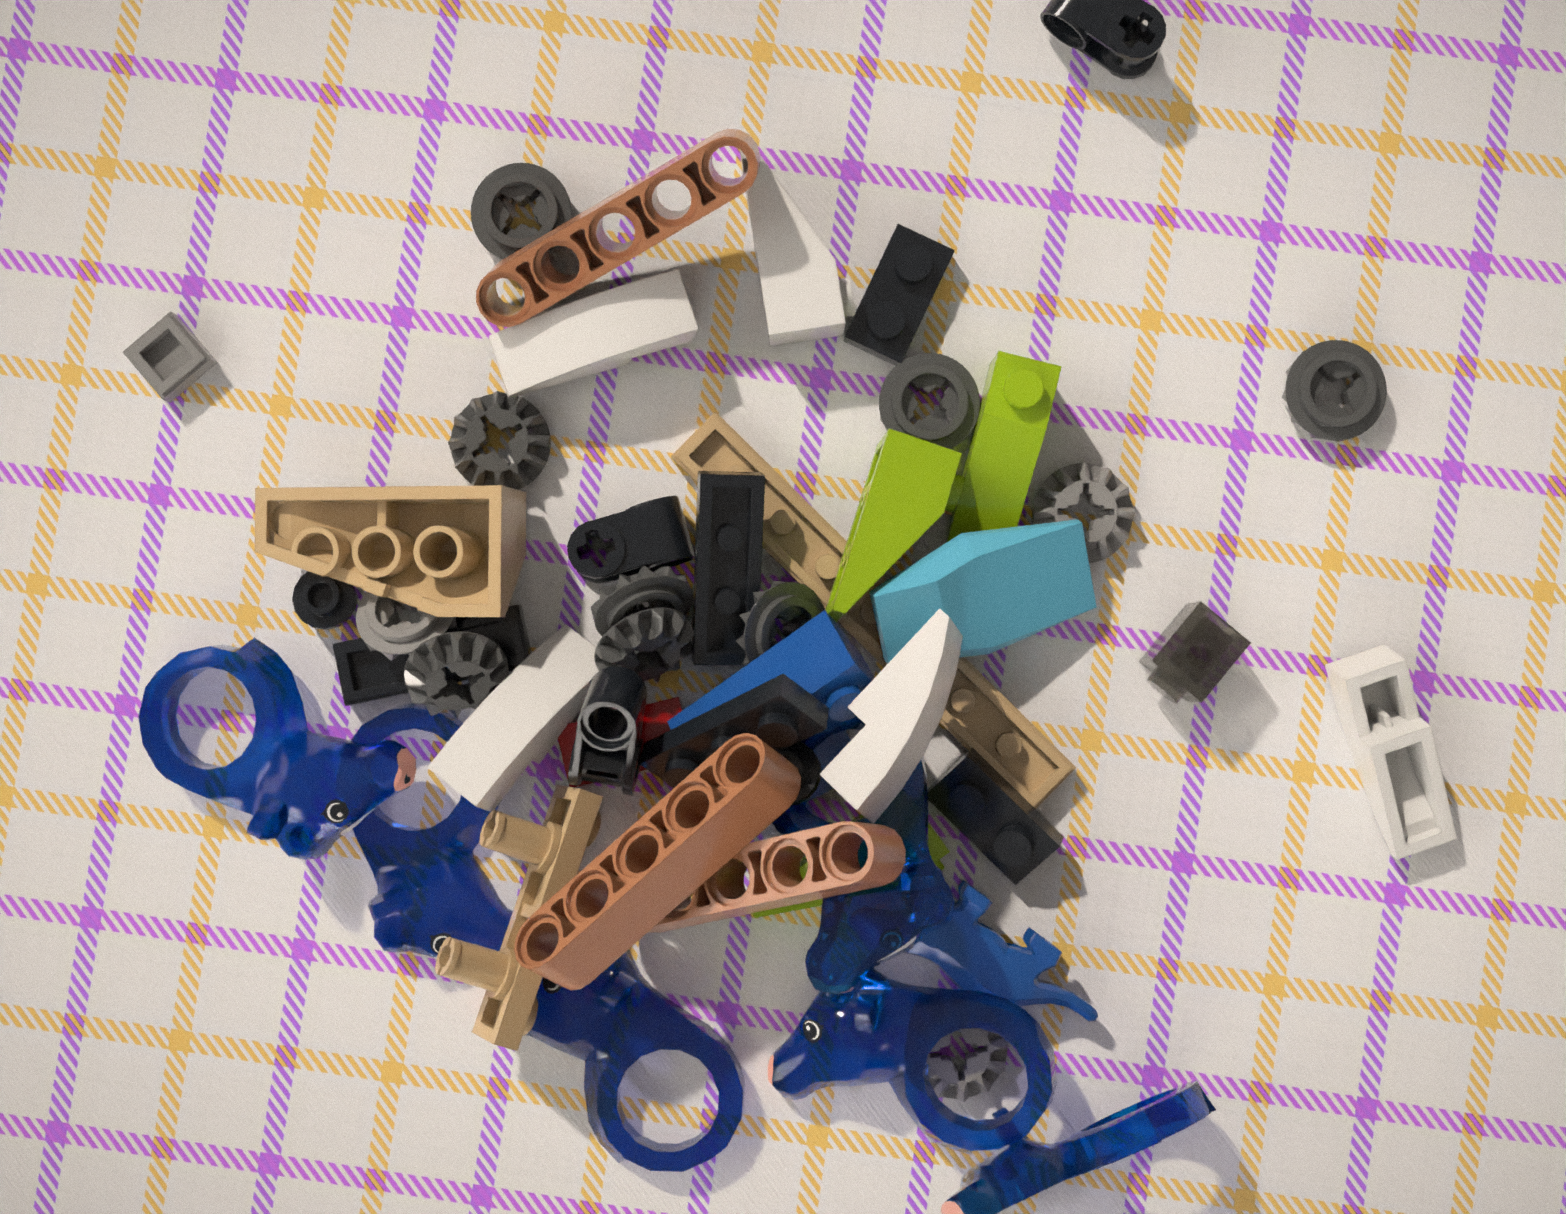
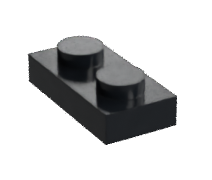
(898, 295)
(994, 816)

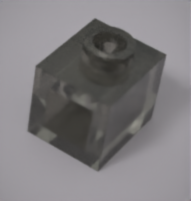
(1193, 654)

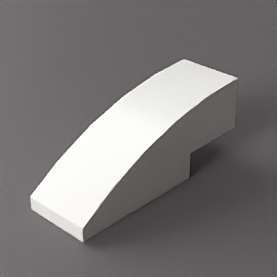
(594, 334)
(899, 718)
(518, 720)
(1392, 750)

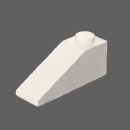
(794, 267)

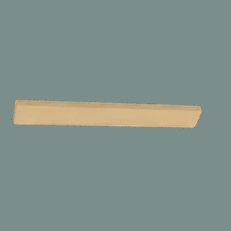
(812, 554)

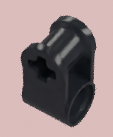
(1102, 26)
(643, 535)
(607, 739)

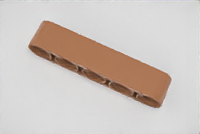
(600, 254)
(658, 862)
(777, 878)

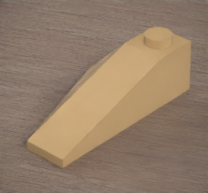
(419, 545)

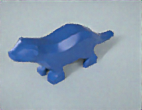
(982, 961)

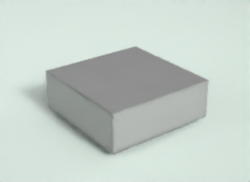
(170, 357)

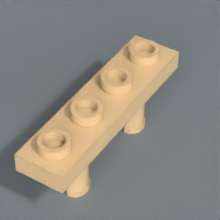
(553, 860)

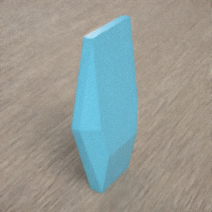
(991, 586)

